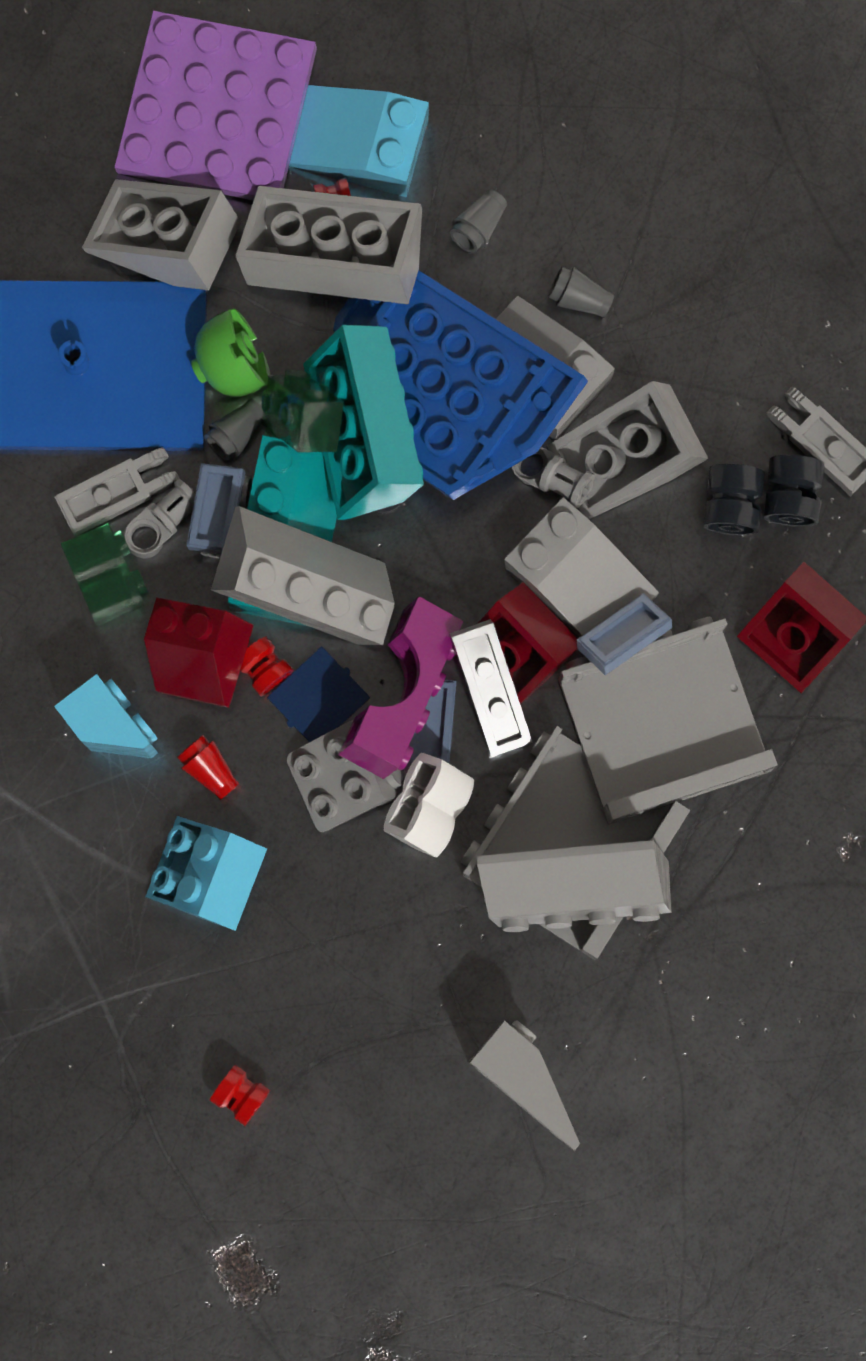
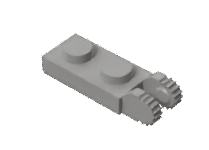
(823, 439)
(113, 492)

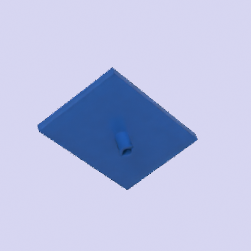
(132, 372)

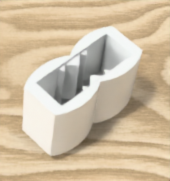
(429, 804)

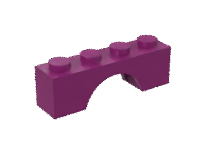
(422, 644)

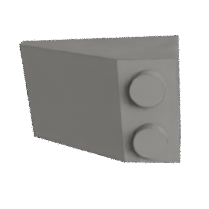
(164, 231)
(566, 347)
(631, 447)
(576, 569)
(521, 1073)

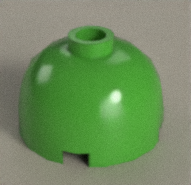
(228, 356)

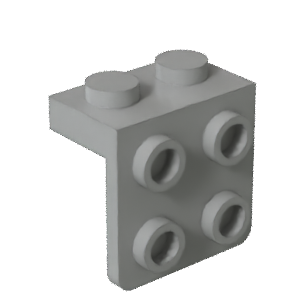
(336, 787)

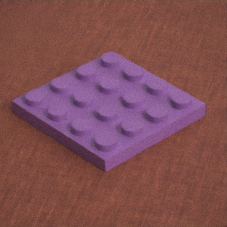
(215, 106)

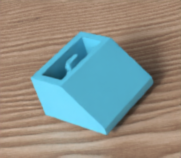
(102, 724)
(206, 872)

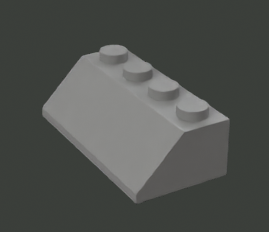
(331, 244)
(304, 579)
(576, 885)

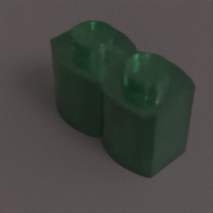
(103, 573)

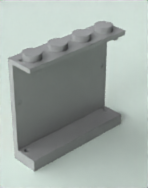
(665, 722)
(558, 809)

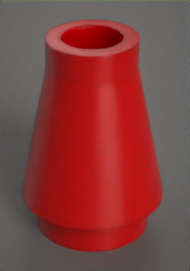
(207, 766)

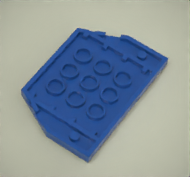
(469, 384)

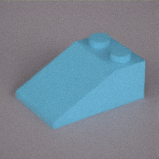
(361, 136)

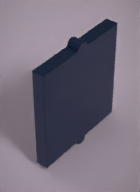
(318, 696)

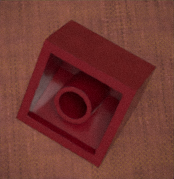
(802, 627)
(530, 639)
(196, 651)

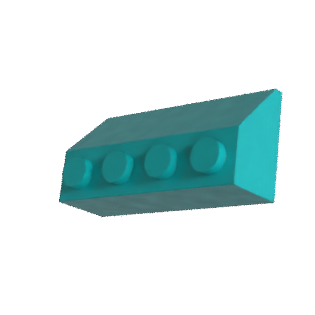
(376, 445)
(293, 491)

